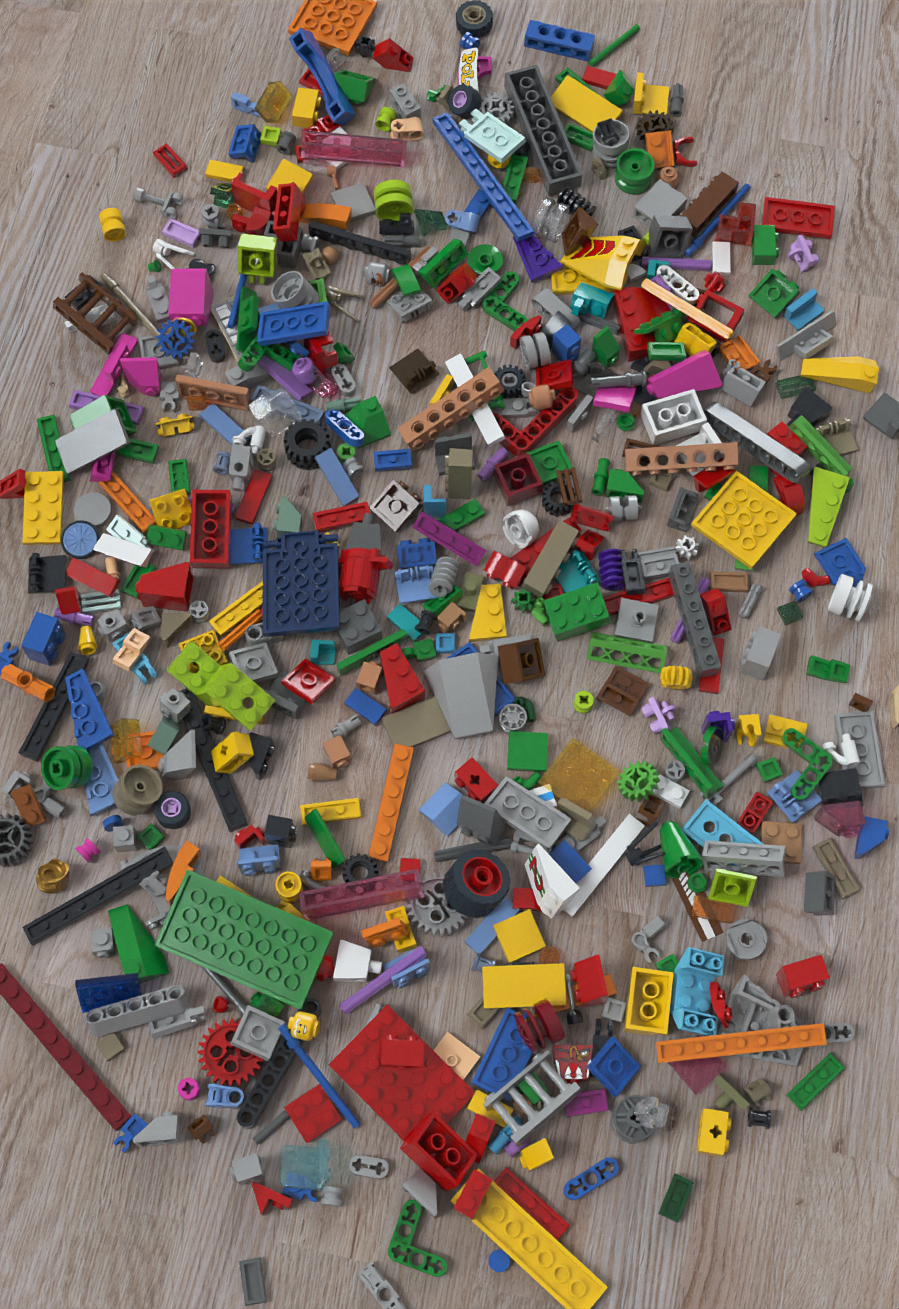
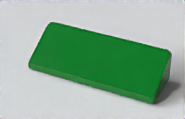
(444, 262)
(325, 838)

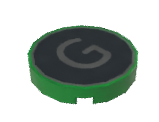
(713, 745)

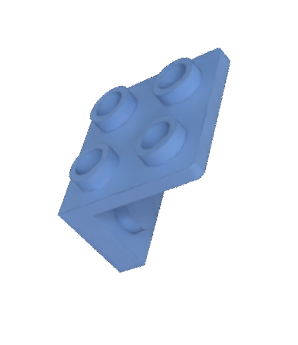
(259, 860)
(402, 979)

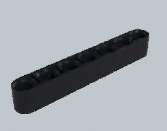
(270, 1070)

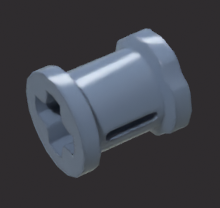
(222, 463)
(480, 961)

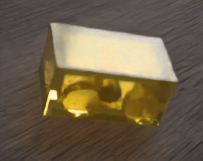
(273, 102)

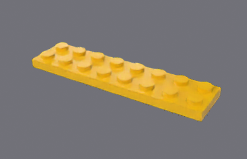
(536, 1250)

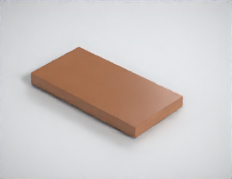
(215, 392)

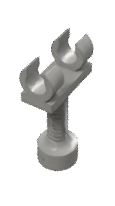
(167, 211)

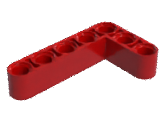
(536, 425)

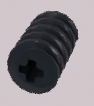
(573, 201)

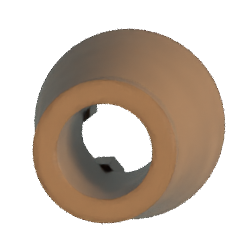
(319, 772)

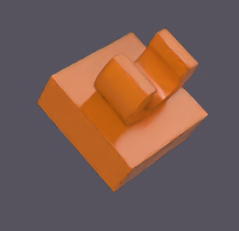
(321, 870)

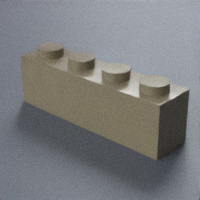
(458, 473)
(550, 559)

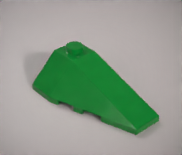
(136, 946)

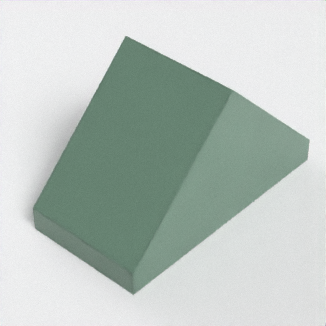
(164, 735)

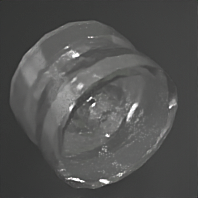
(550, 219)

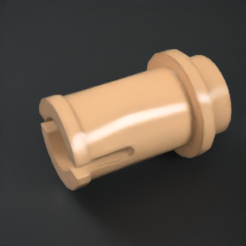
(112, 568)

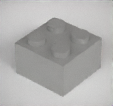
(759, 652)

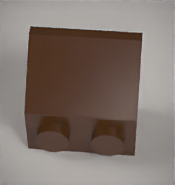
(521, 661)

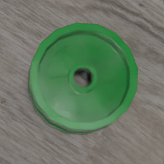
(634, 171)
(66, 767)

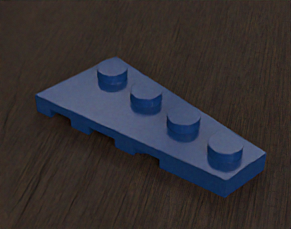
(88, 716)

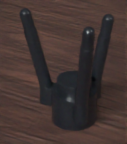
(636, 856)

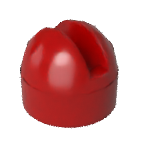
(220, 1004)

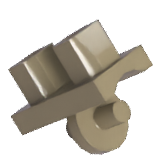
(316, 264)

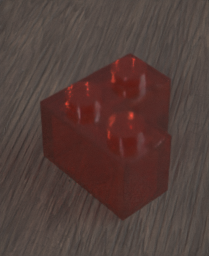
(737, 228)

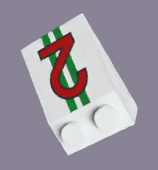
(549, 882)

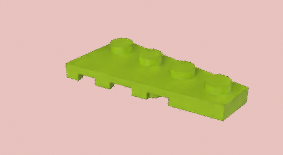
(826, 500)

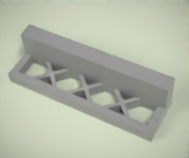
(743, 855)

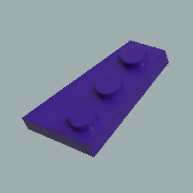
(537, 259)

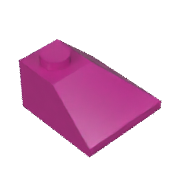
(143, 374)

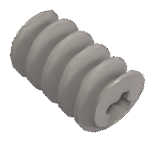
(444, 576)

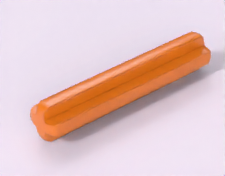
(240, 630)

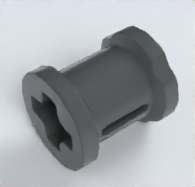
(286, 142)

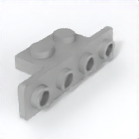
(809, 339)

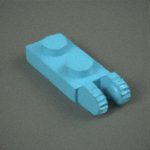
(141, 663)

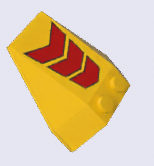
(605, 259)

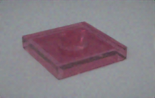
(698, 1072)

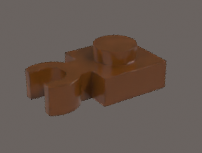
(765, 372)

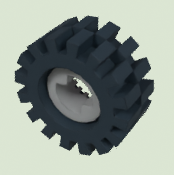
(508, 374)

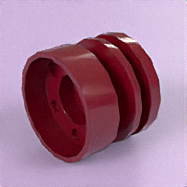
(538, 1026)

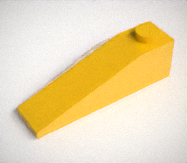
(848, 372)

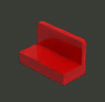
(707, 479)

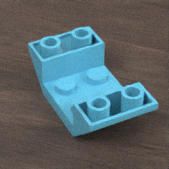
(691, 991)

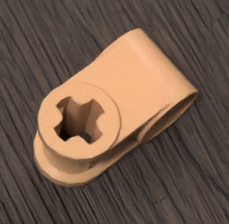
(408, 129)

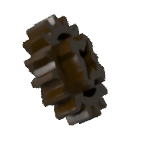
(653, 123)

